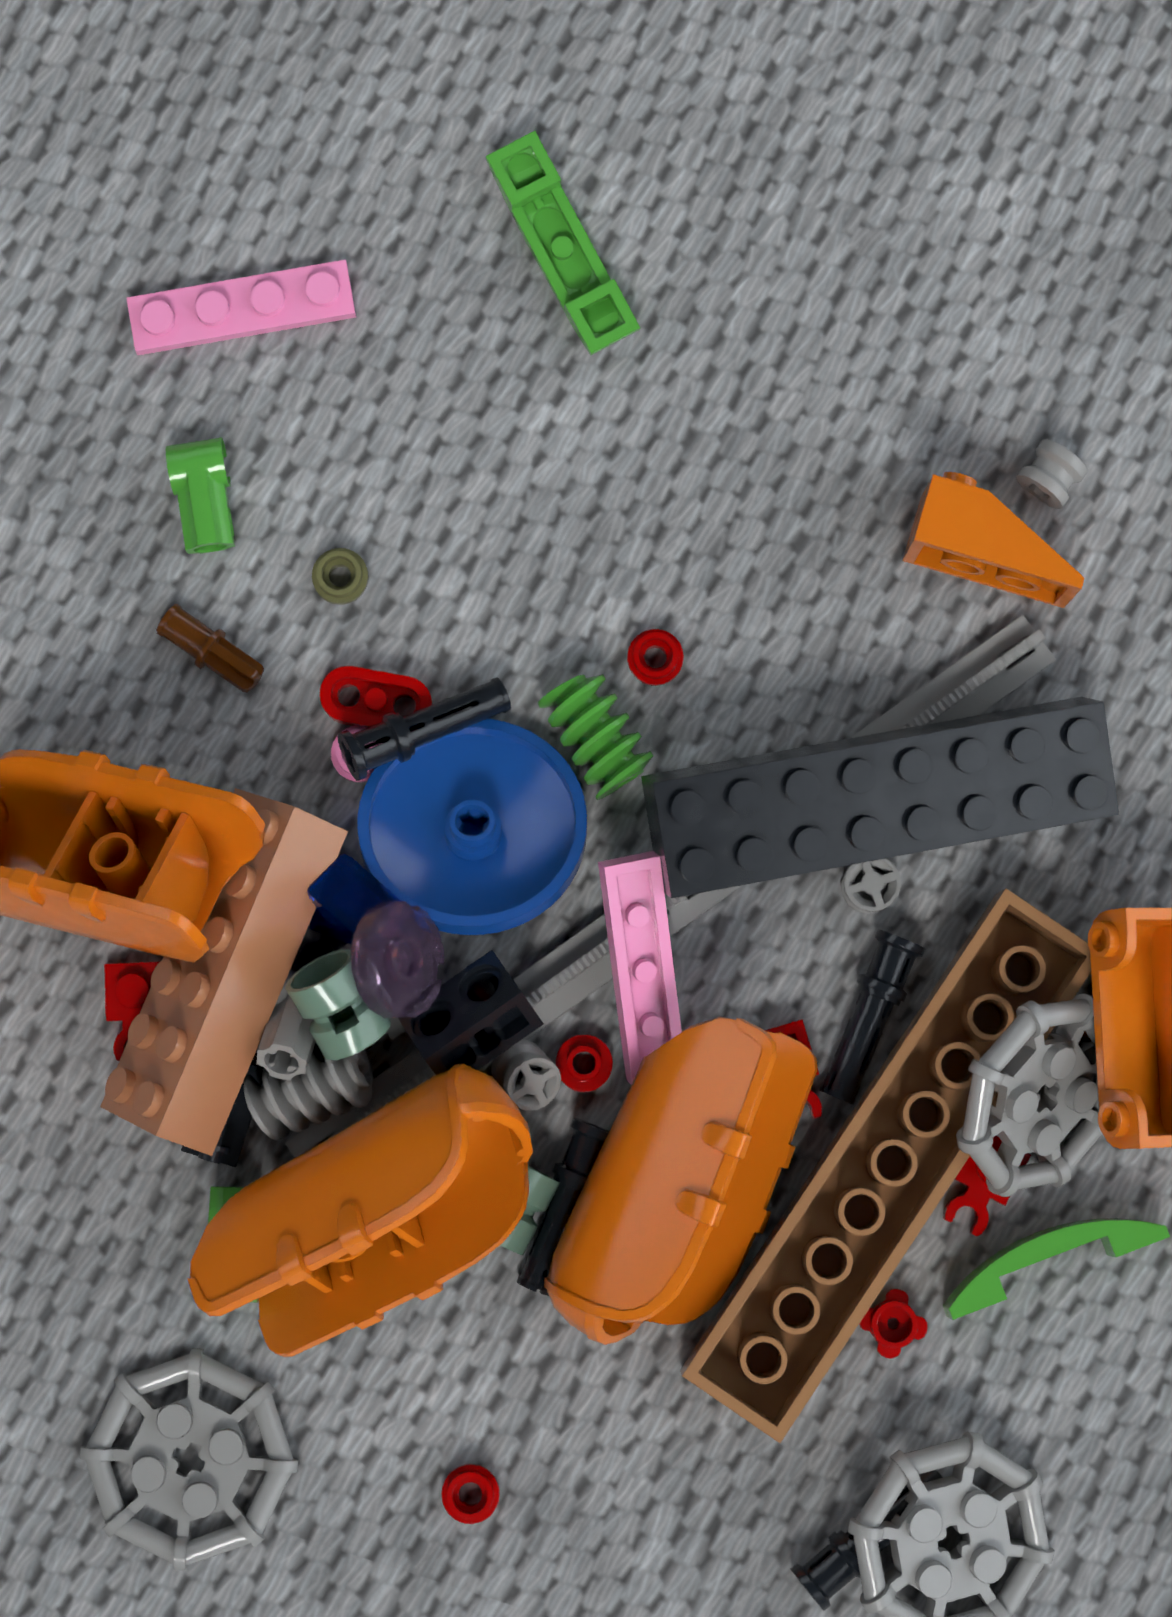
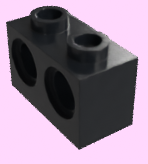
(473, 1018)

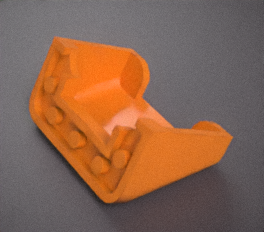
(1133, 1025)

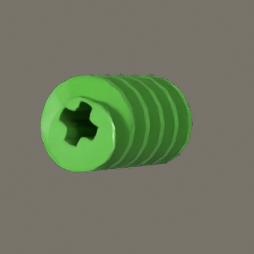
(596, 733)

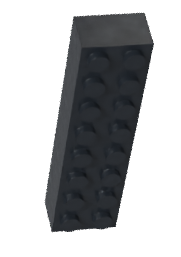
(880, 795)

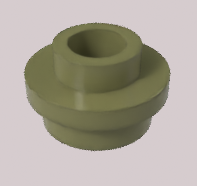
(340, 558)

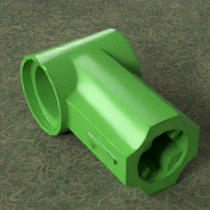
(200, 483)

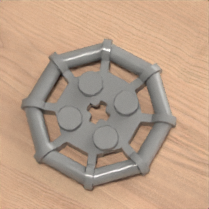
(1022, 1119)
(156, 1469)
(972, 1512)

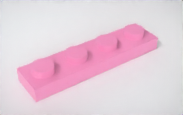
(241, 307)
(640, 955)

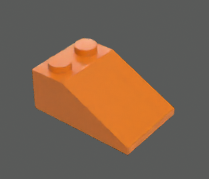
(983, 541)

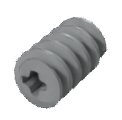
(311, 1096)

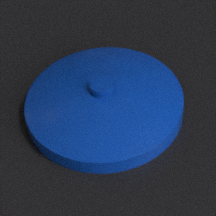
(475, 827)

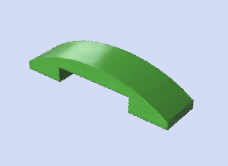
(561, 244)
(984, 1286)

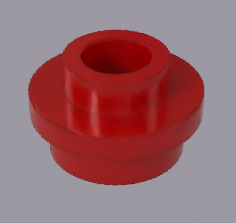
(655, 639)
(602, 1057)
(457, 1507)

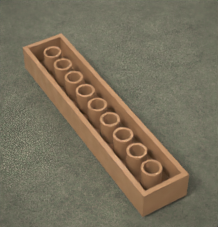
(878, 1174)

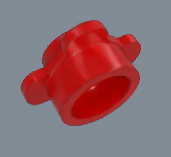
(909, 1325)

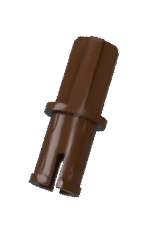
(210, 648)

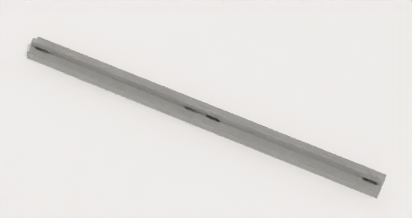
(584, 960)

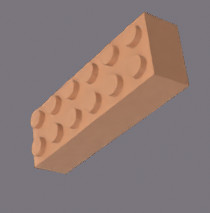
(209, 1015)

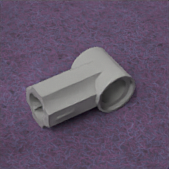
(286, 1039)

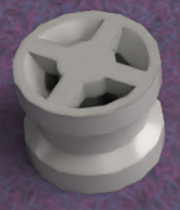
(1052, 473)
(879, 880)
(540, 1075)

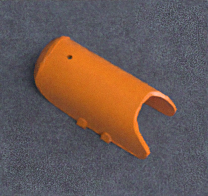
(118, 850)
(681, 1179)
(371, 1214)

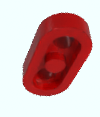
(377, 694)

